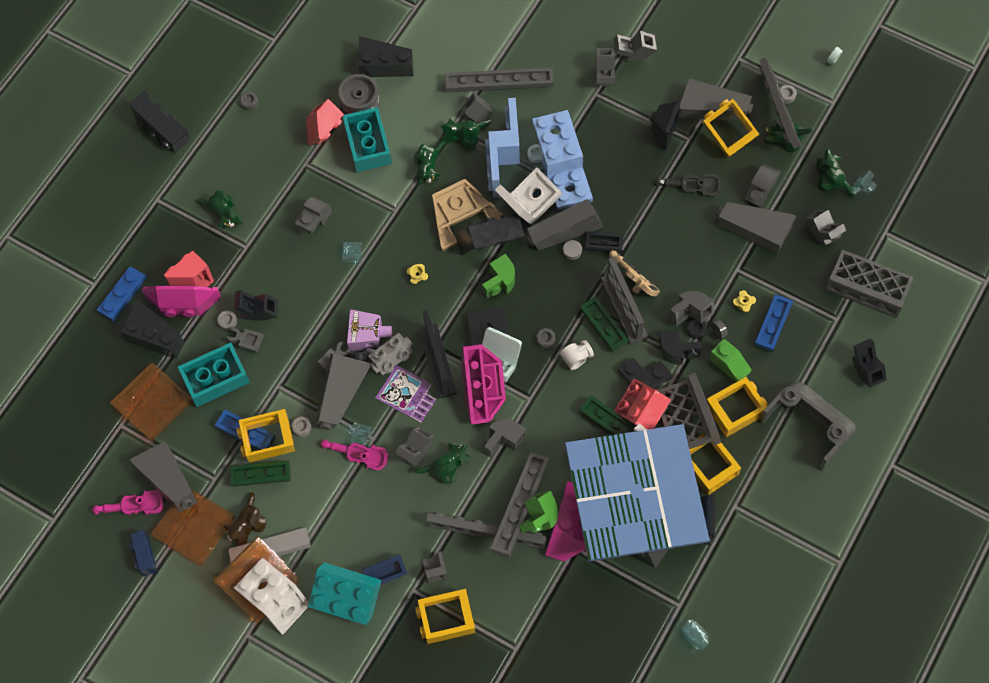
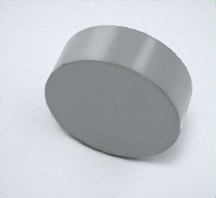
(788, 93)
(572, 250)
(227, 320)
(301, 426)

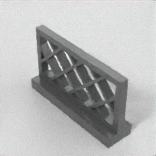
(864, 293)
(623, 303)
(700, 404)

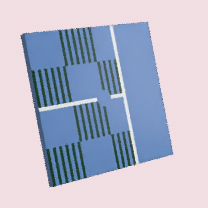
(636, 492)

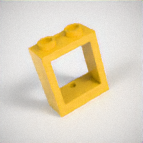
(725, 105)
(720, 416)
(260, 421)
(723, 477)
(466, 629)

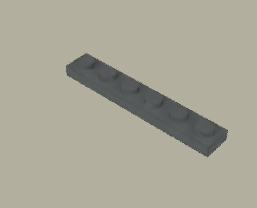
(499, 79)
(780, 109)
(517, 510)
(479, 529)

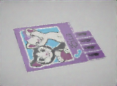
(407, 394)

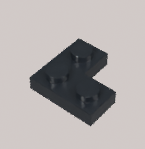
(653, 377)

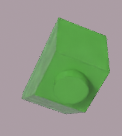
(730, 361)

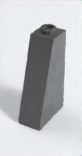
(702, 98)
(756, 224)
(565, 225)
(339, 388)
(164, 474)

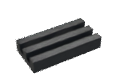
(603, 245)

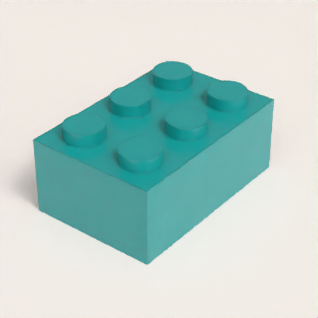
(367, 139)
(213, 374)
(344, 593)

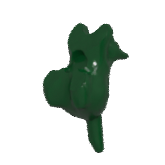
(463, 131)
(776, 135)
(426, 158)
(833, 175)
(222, 205)
(446, 465)

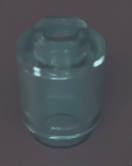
(695, 635)

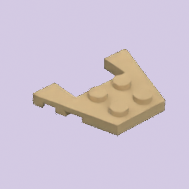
(456, 205)

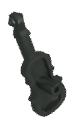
(707, 185)

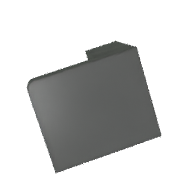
(477, 108)
(435, 568)

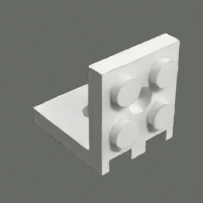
(522, 197)
(278, 601)

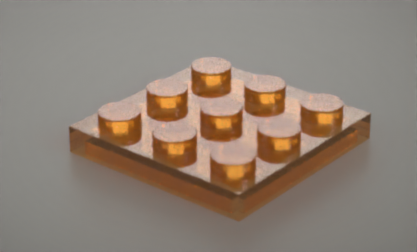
(151, 401)
(193, 530)
(242, 565)

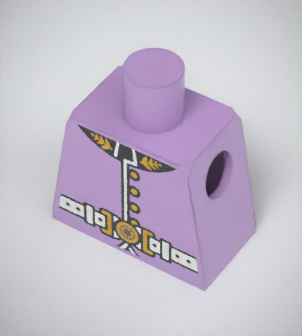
(366, 330)

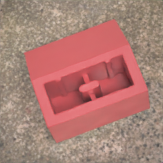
(322, 121)
(189, 272)
(642, 405)

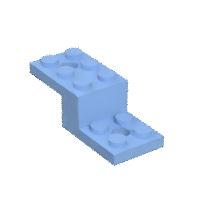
(502, 147)
(562, 158)

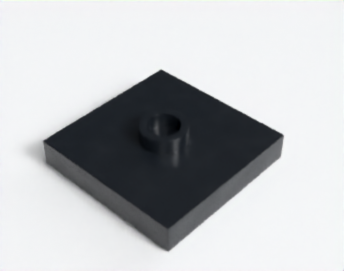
(481, 320)

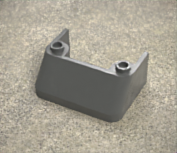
(838, 425)

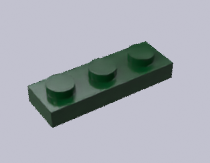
(604, 324)
(605, 417)
(260, 473)

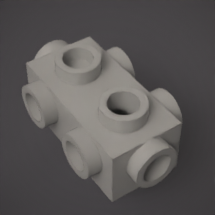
(390, 354)

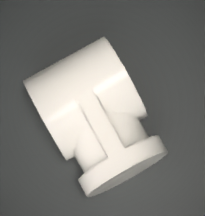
(576, 355)

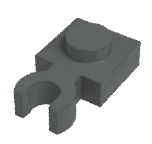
(248, 340)
(323, 362)

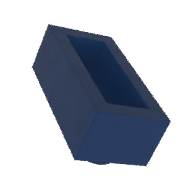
(142, 548)
(386, 569)

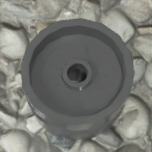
(358, 94)

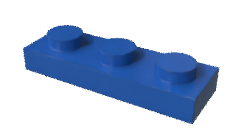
(121, 294)
(773, 323)
(258, 437)

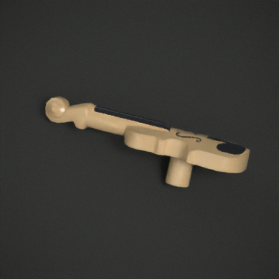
(635, 275)

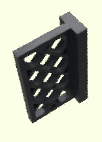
(436, 358)

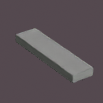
(280, 544)

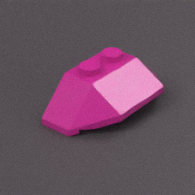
(181, 300)
(482, 383)
(567, 533)

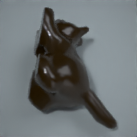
(247, 521)

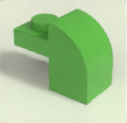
(504, 277)
(542, 511)

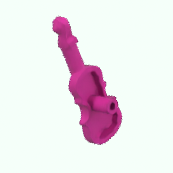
(374, 457)
(149, 502)

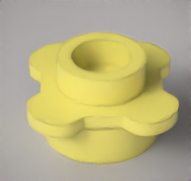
(418, 268)
(741, 305)

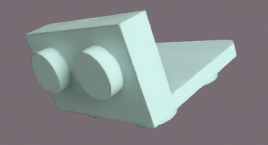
(503, 347)

